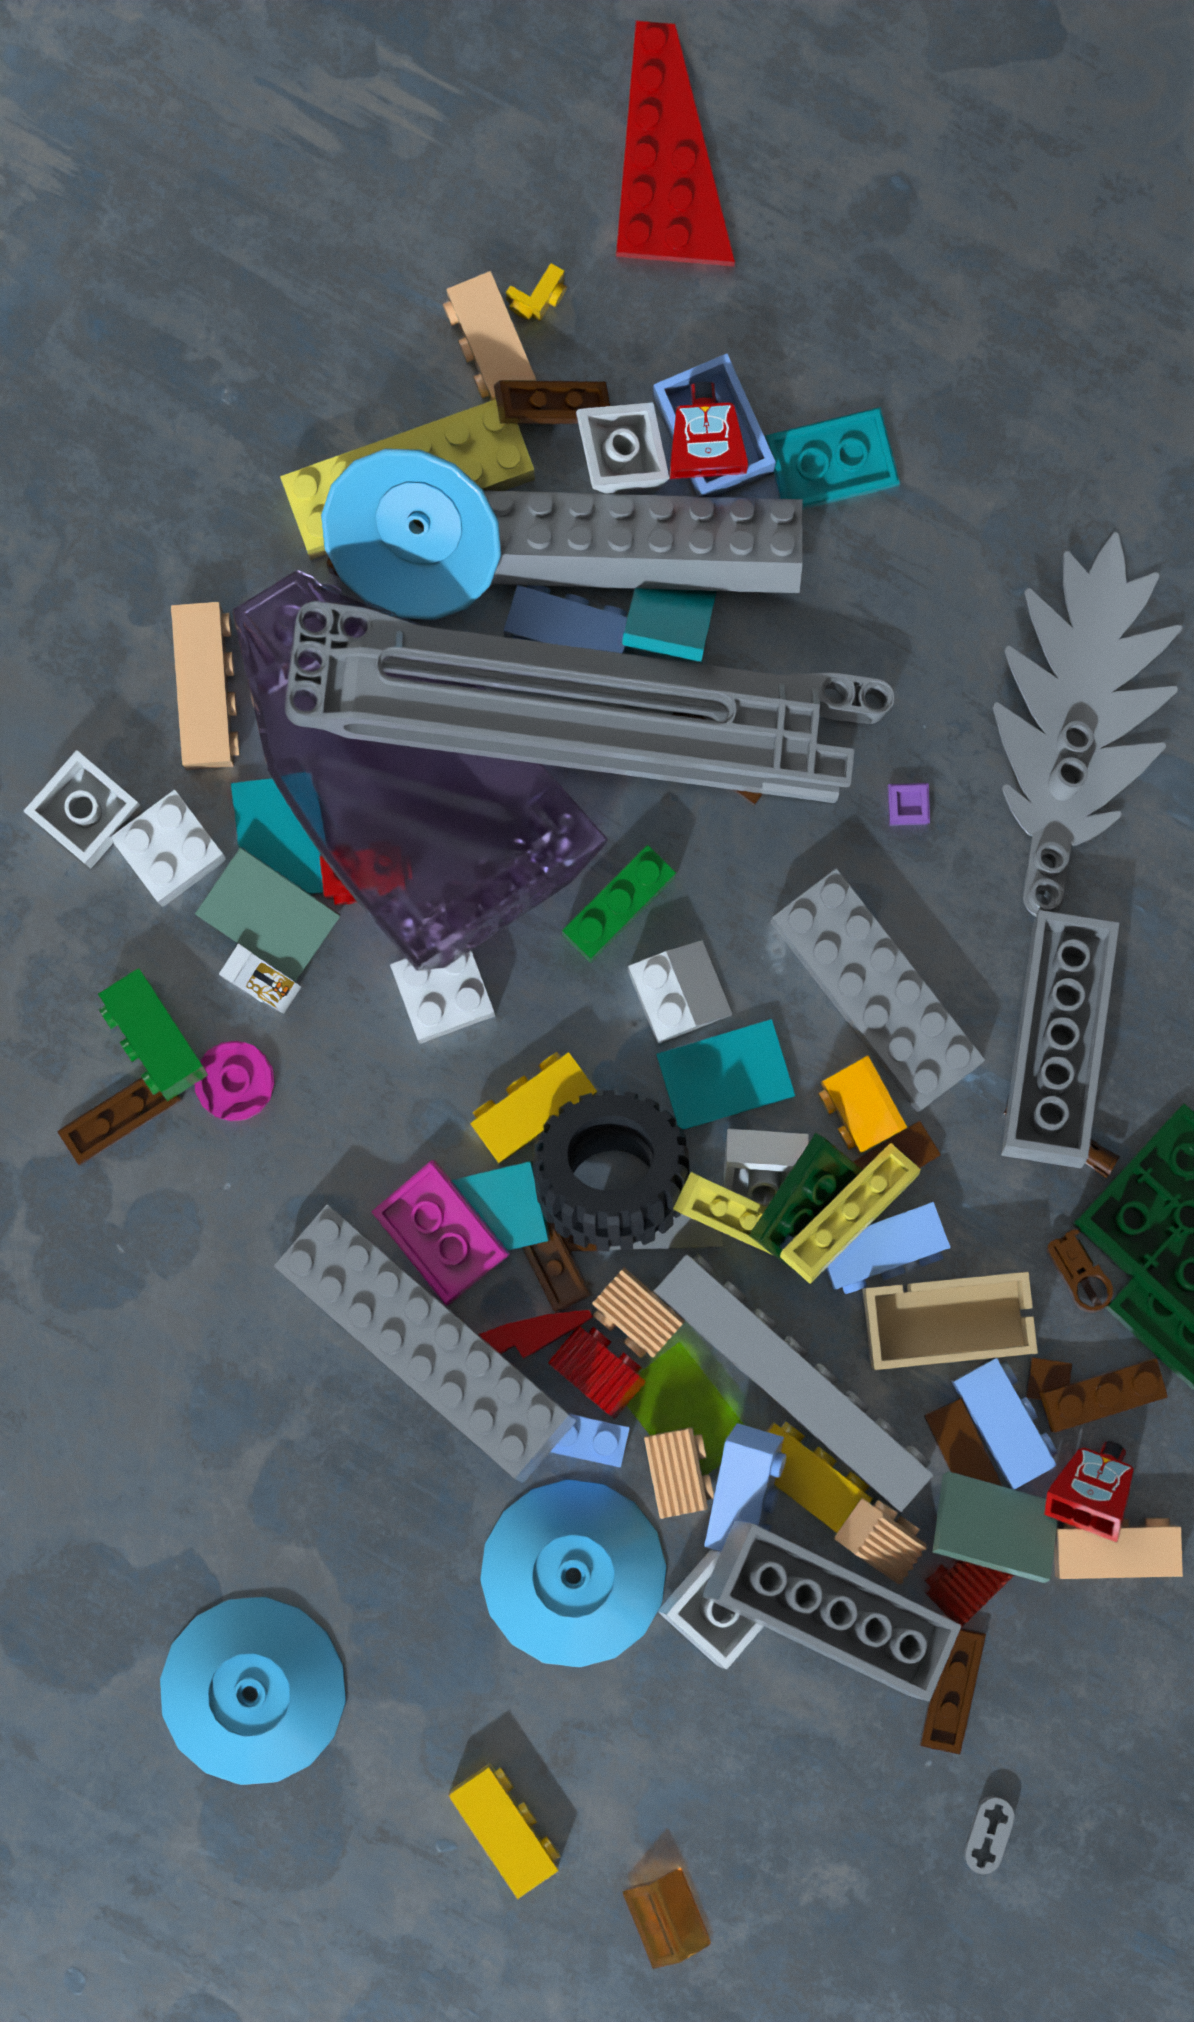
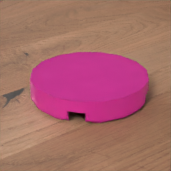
(237, 1081)

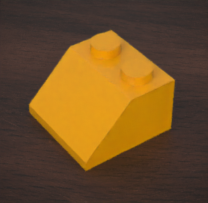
(861, 1106)

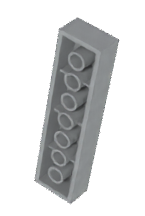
(648, 541)
(425, 1344)
(793, 1383)

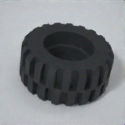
(600, 1126)

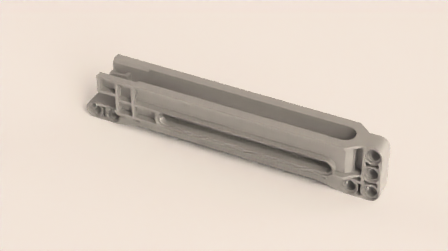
(756, 744)

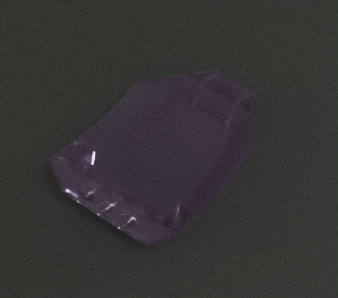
(419, 836)

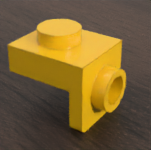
(547, 292)

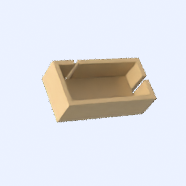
(949, 1321)

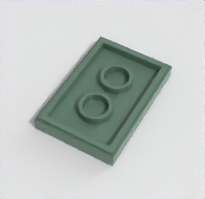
(267, 914)
(994, 1527)

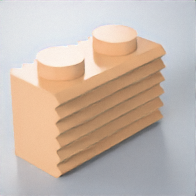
(637, 1313)
(677, 1472)
(880, 1540)

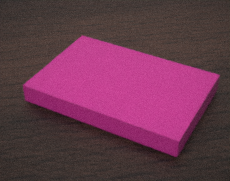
(440, 1232)

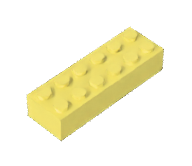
(472, 439)

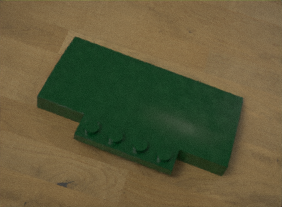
(1148, 1232)

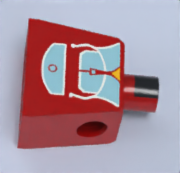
(707, 437)
(1093, 1491)

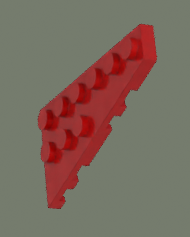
(667, 179)

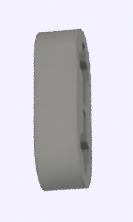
(978, 1832)

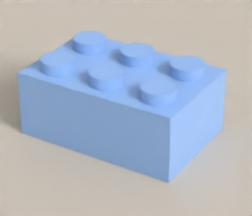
(677, 392)

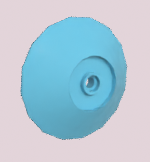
(391, 559)
(566, 1529)
(261, 1647)

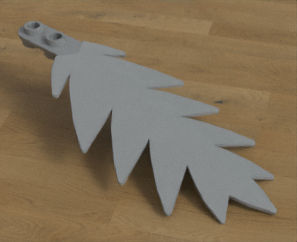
(1065, 765)

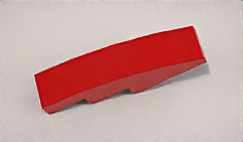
(534, 1333)

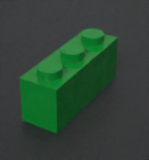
(619, 903)
(150, 1035)

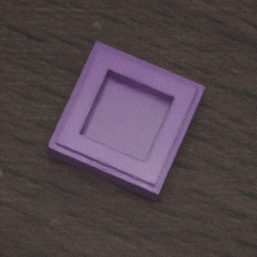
(908, 804)

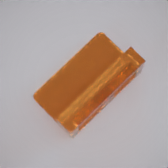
(667, 1919)

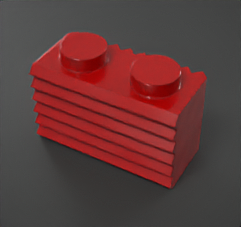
(597, 1371)

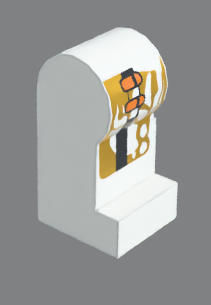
(259, 979)

